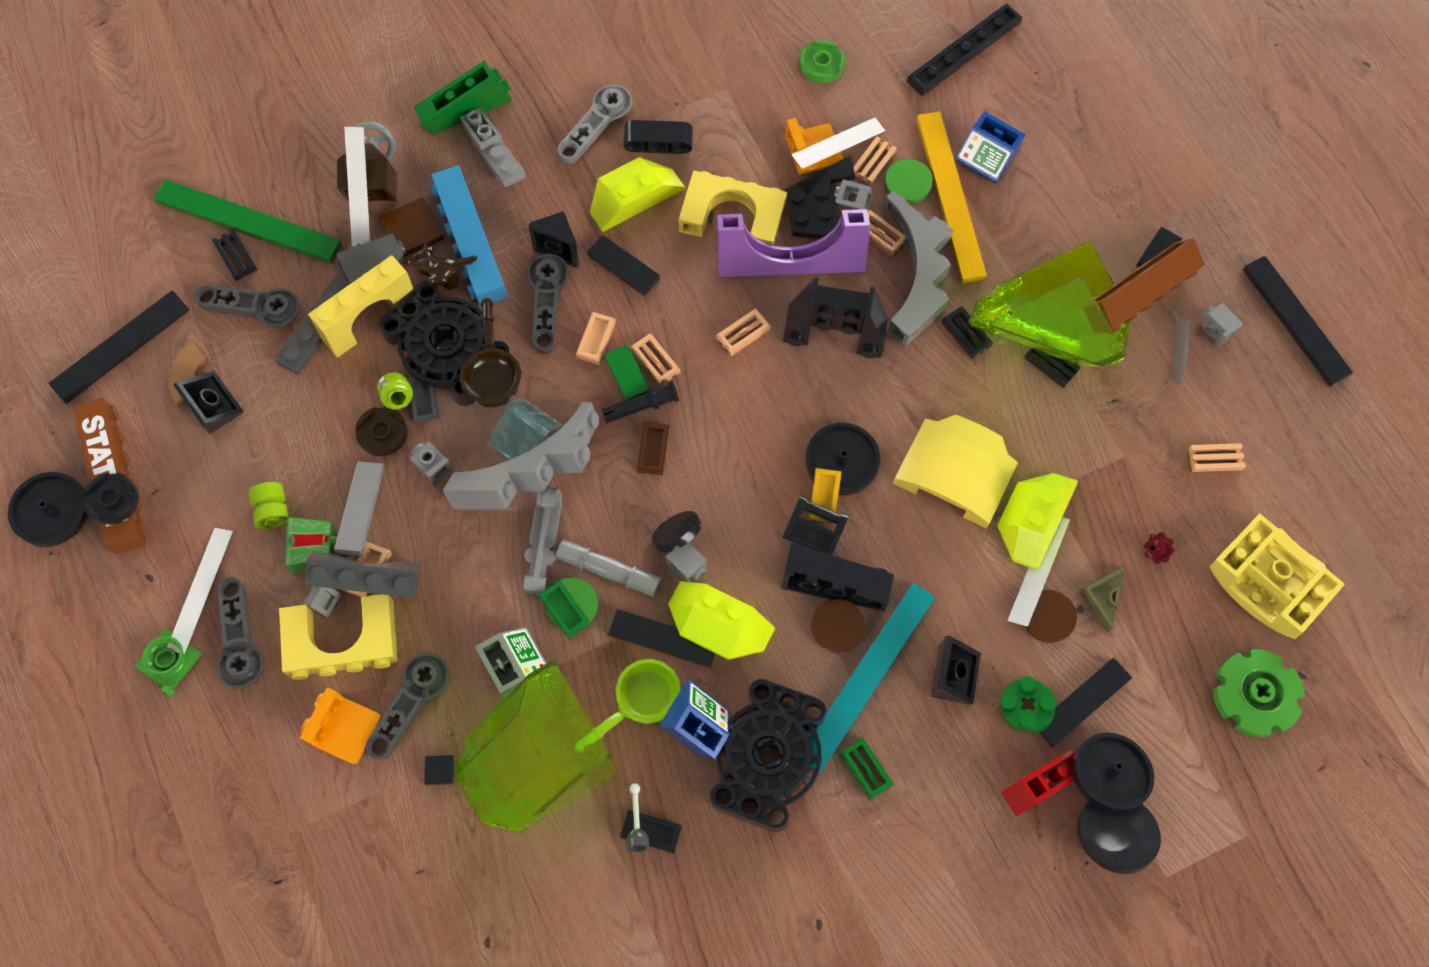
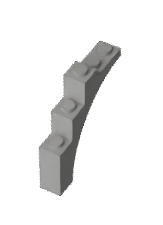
(930, 268)
(532, 471)

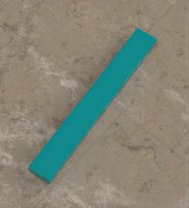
(870, 671)

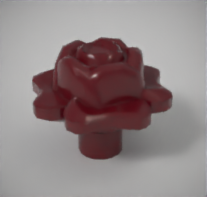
(1159, 548)

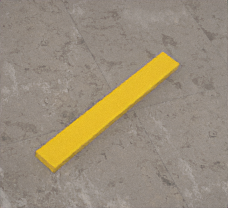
(951, 197)

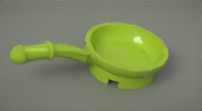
(643, 694)

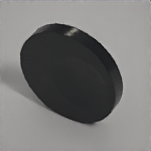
(847, 450)
(47, 509)
(1113, 772)
(1119, 840)

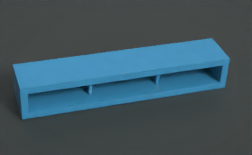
(468, 234)

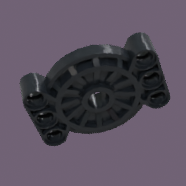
(427, 327)
(769, 728)

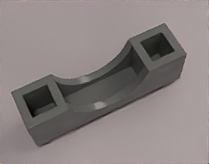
(337, 572)

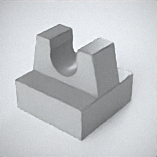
(322, 600)

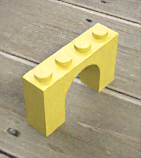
(709, 190)
(336, 315)
(374, 647)

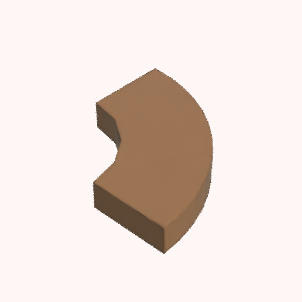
(185, 365)

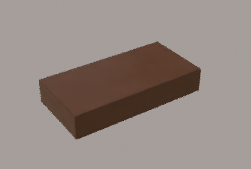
(653, 448)

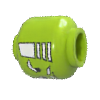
(394, 390)

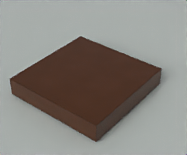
(412, 225)

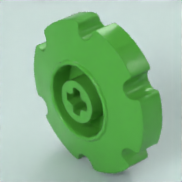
(1278, 696)

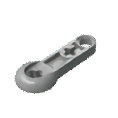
(596, 120)

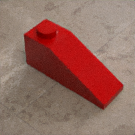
(1040, 784)

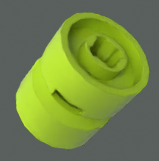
(269, 505)

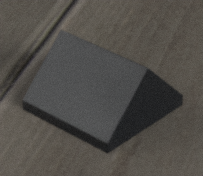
(554, 237)
(209, 400)
(956, 671)

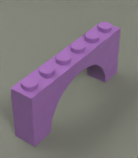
(837, 252)

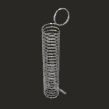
(1177, 350)

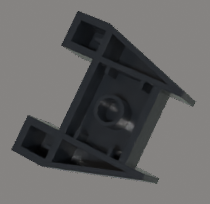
(840, 311)

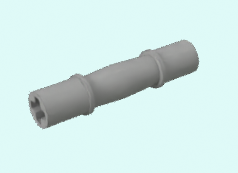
(608, 568)

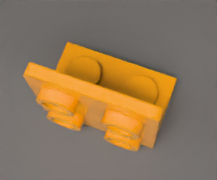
(803, 138)

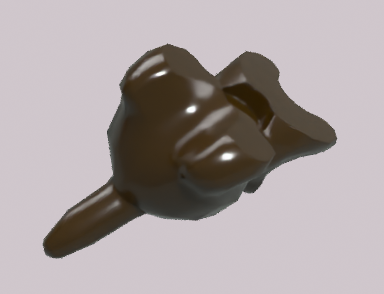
(440, 270)

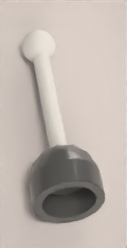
(637, 839)

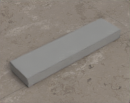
(359, 508)

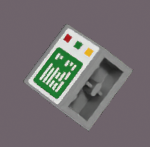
(510, 658)

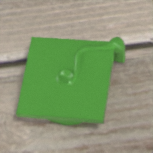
(165, 664)

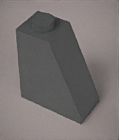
(362, 258)

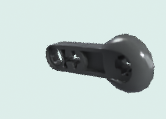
(546, 296)
(252, 303)
(237, 639)
(410, 699)

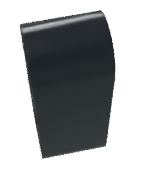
(658, 136)

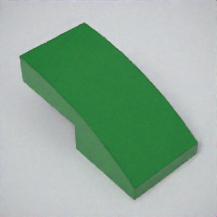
(626, 372)

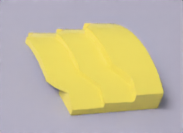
(960, 465)
(1275, 578)

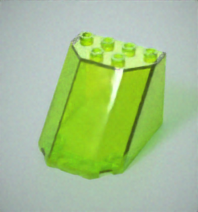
(1056, 310)
(532, 754)

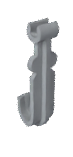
(543, 539)

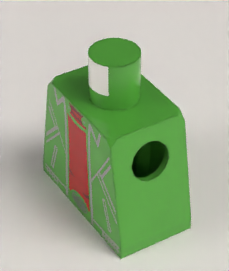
(305, 537)

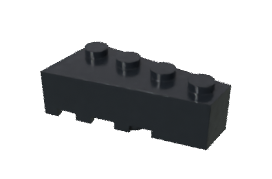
(836, 578)

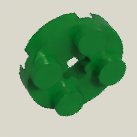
(1028, 690)

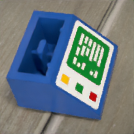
(990, 147)
(697, 721)

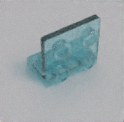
(521, 429)

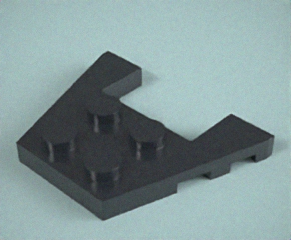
(812, 201)

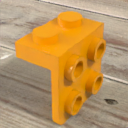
(339, 726)

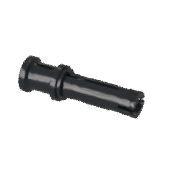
(652, 398)

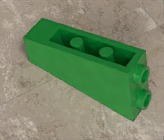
(474, 89)

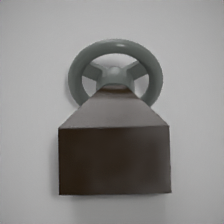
(379, 172)

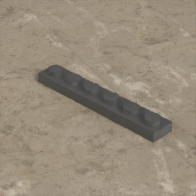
(306, 338)

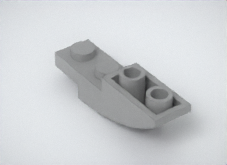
(492, 148)

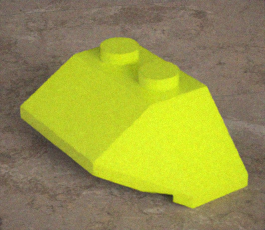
(632, 191)
(1034, 517)
(718, 621)

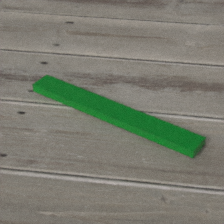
(248, 221)

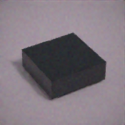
(439, 770)

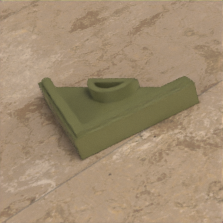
(1104, 596)

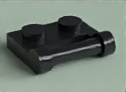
(813, 535)

